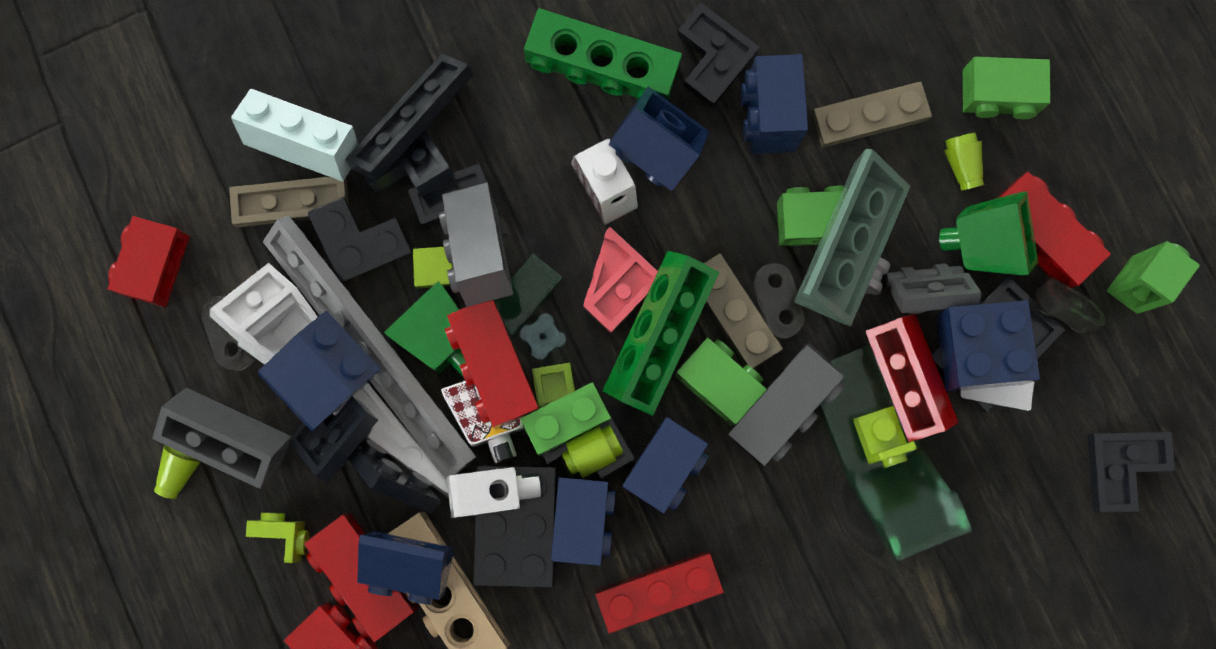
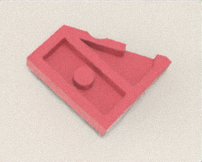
(618, 282)

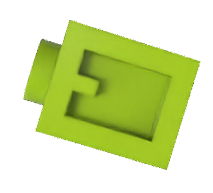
(883, 437)

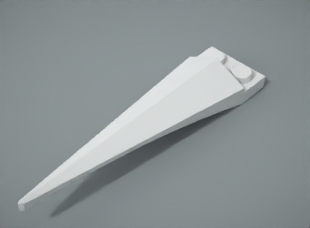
(268, 314)

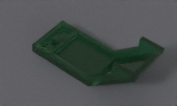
(904, 500)

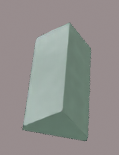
(853, 239)

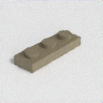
(871, 114)
(271, 201)
(739, 317)

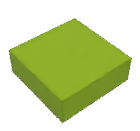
(430, 267)
(552, 383)

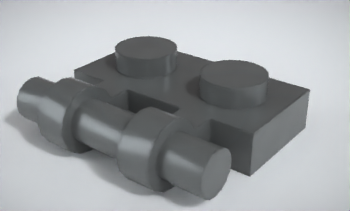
(932, 288)

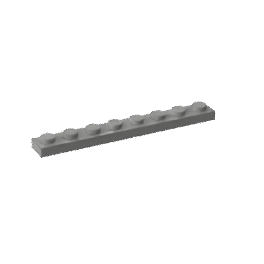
(394, 379)

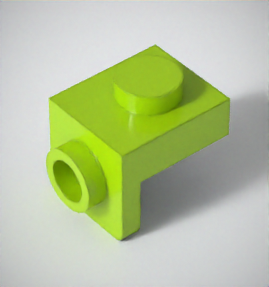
(274, 526)

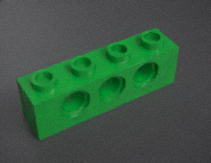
(555, 30)
(660, 331)

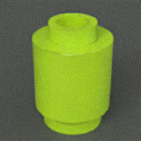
(592, 451)

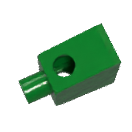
(995, 236)
(423, 331)

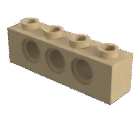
(464, 601)

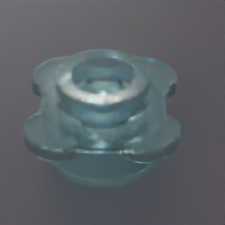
(543, 325)

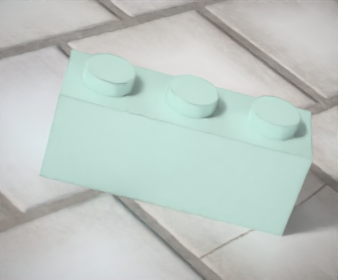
(295, 134)

